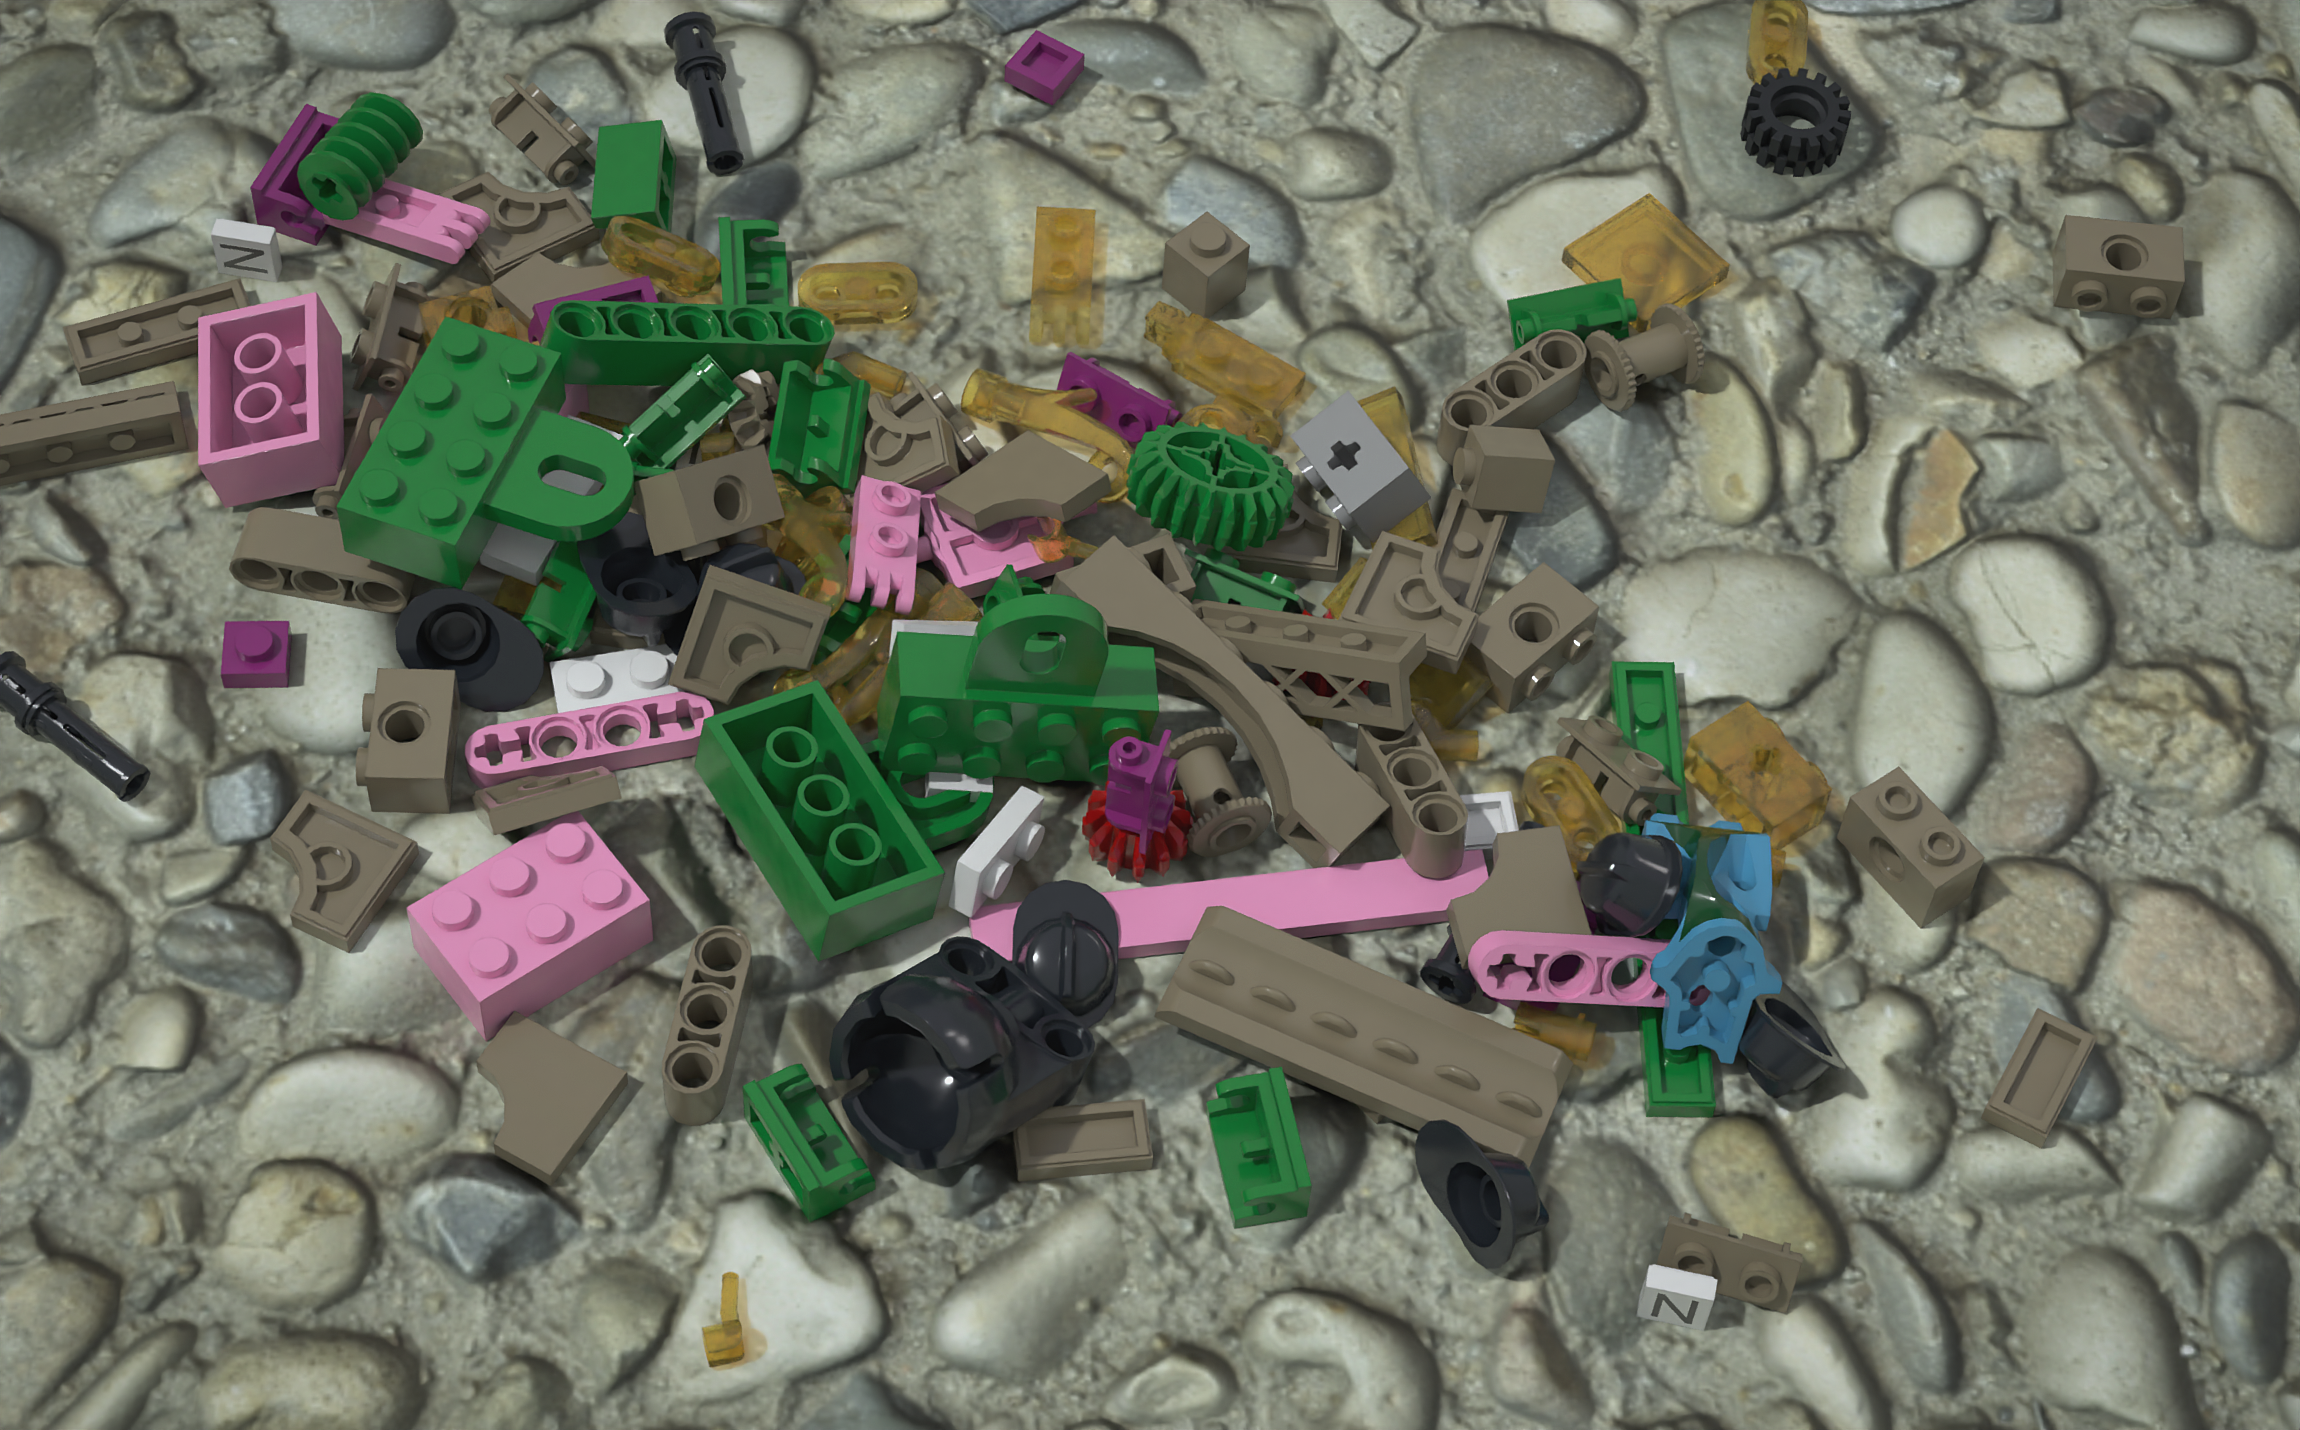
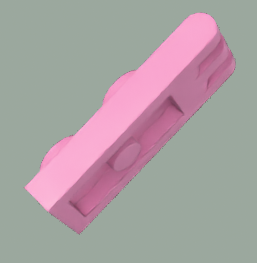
(417, 222)
(884, 543)

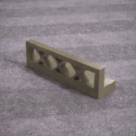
(90, 433)
(1325, 647)

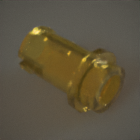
(1564, 1032)

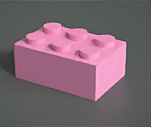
(270, 400)
(530, 923)

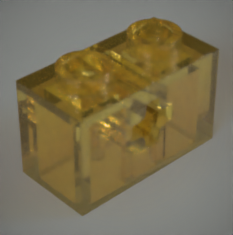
(1756, 776)

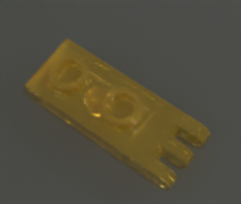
(1062, 272)

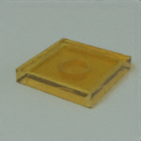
(1652, 256)

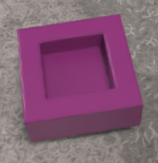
(1044, 67)
(256, 654)

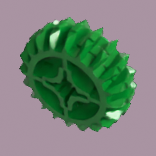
(1209, 486)

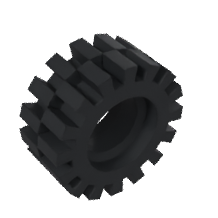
(1799, 98)

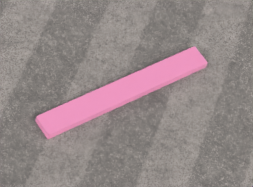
(1295, 901)

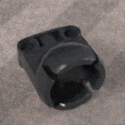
(955, 1056)

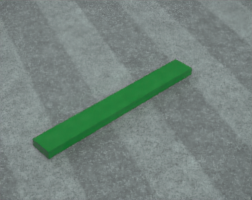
(1648, 714)

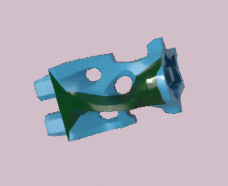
(1717, 944)

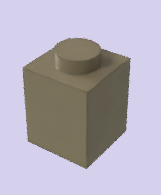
(1205, 266)
(1504, 468)

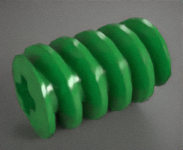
(358, 155)

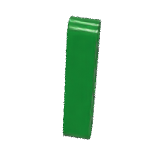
(662, 340)

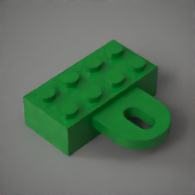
(472, 453)
(1016, 702)
(824, 824)

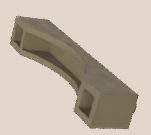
(1313, 793)

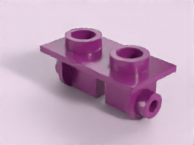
(1117, 403)
(1141, 787)

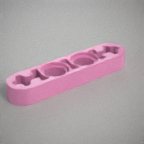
(588, 730)
(1590, 983)

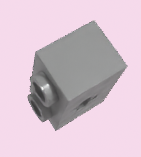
(1360, 468)

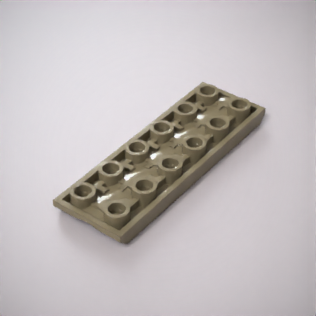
(1363, 1034)

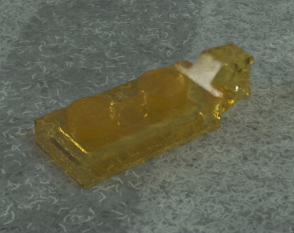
(1223, 361)

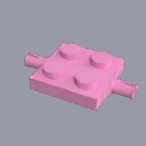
(977, 558)

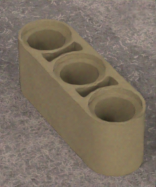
(1515, 391)
(307, 560)
(1424, 807)
(707, 1052)

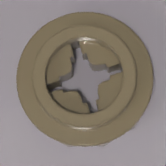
(744, 419)

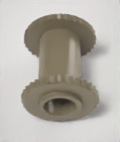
(1666, 348)
(1222, 813)

